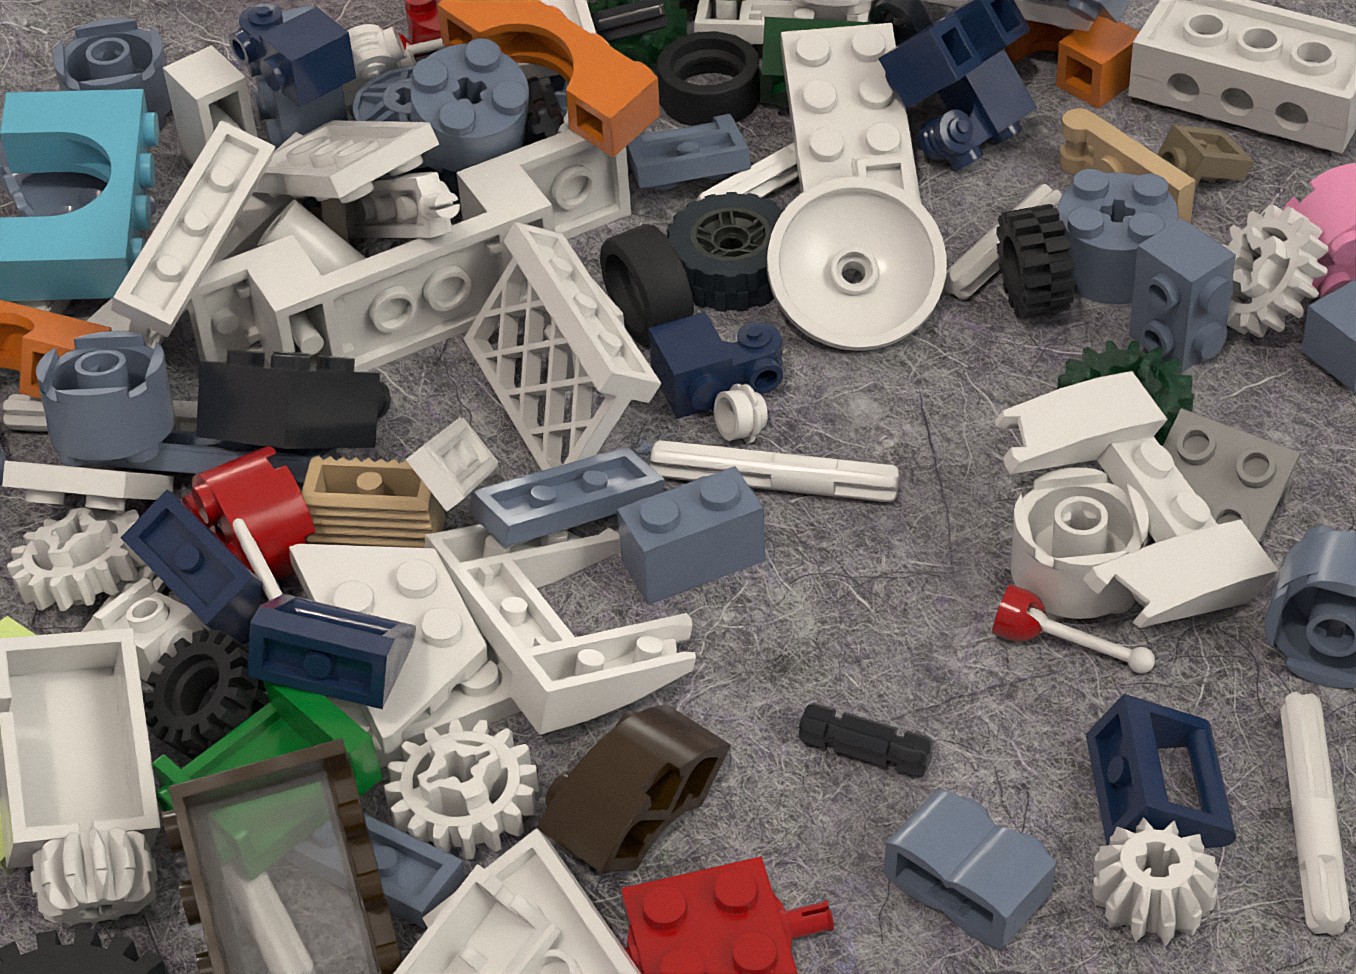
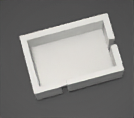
(72, 740)

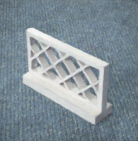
(191, 232)
(579, 321)

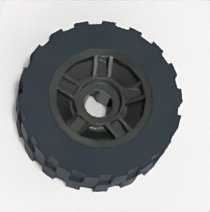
(726, 249)

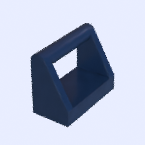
(196, 566)
(328, 649)
(1131, 776)

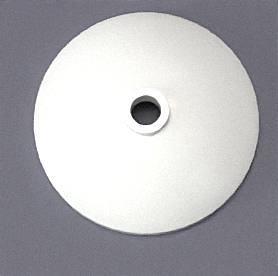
(862, 228)

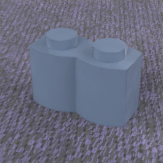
(970, 867)

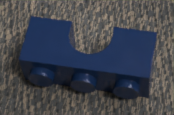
(951, 47)

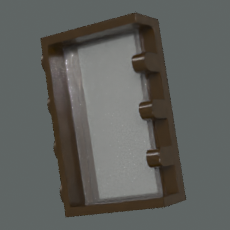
(282, 868)

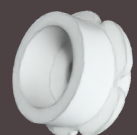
(740, 413)

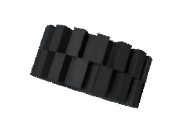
(1035, 261)
(187, 680)

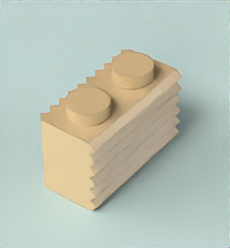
(369, 503)

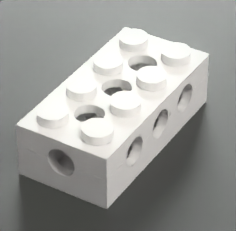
(1216, 65)

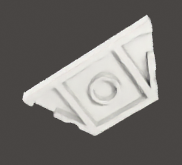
(406, 588)

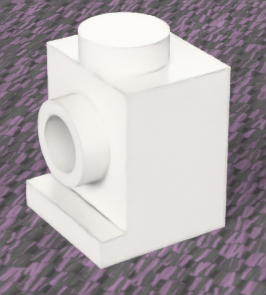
(155, 621)

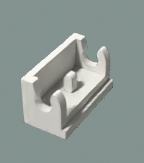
(482, 933)

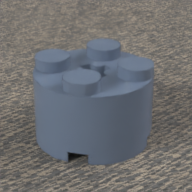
(115, 57)
(472, 102)
(1106, 223)
(106, 399)
(1316, 608)

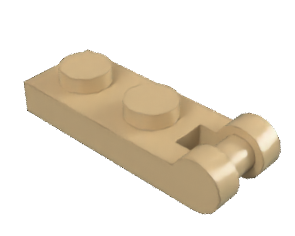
(1101, 146)

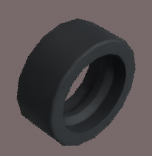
(704, 54)
(645, 280)

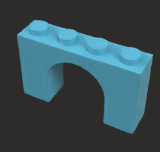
(95, 246)

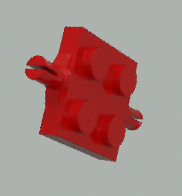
(716, 923)

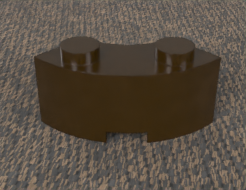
(632, 787)

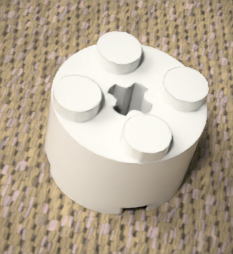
(1065, 530)

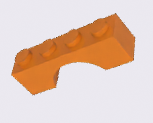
(606, 93)

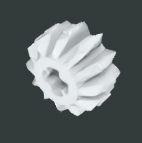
(93, 876)
(1155, 881)

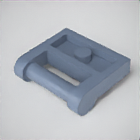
(688, 153)

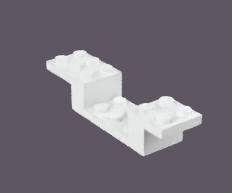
(418, 289)

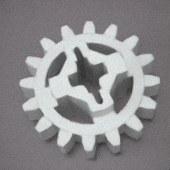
(1273, 271)
(75, 558)
(462, 788)

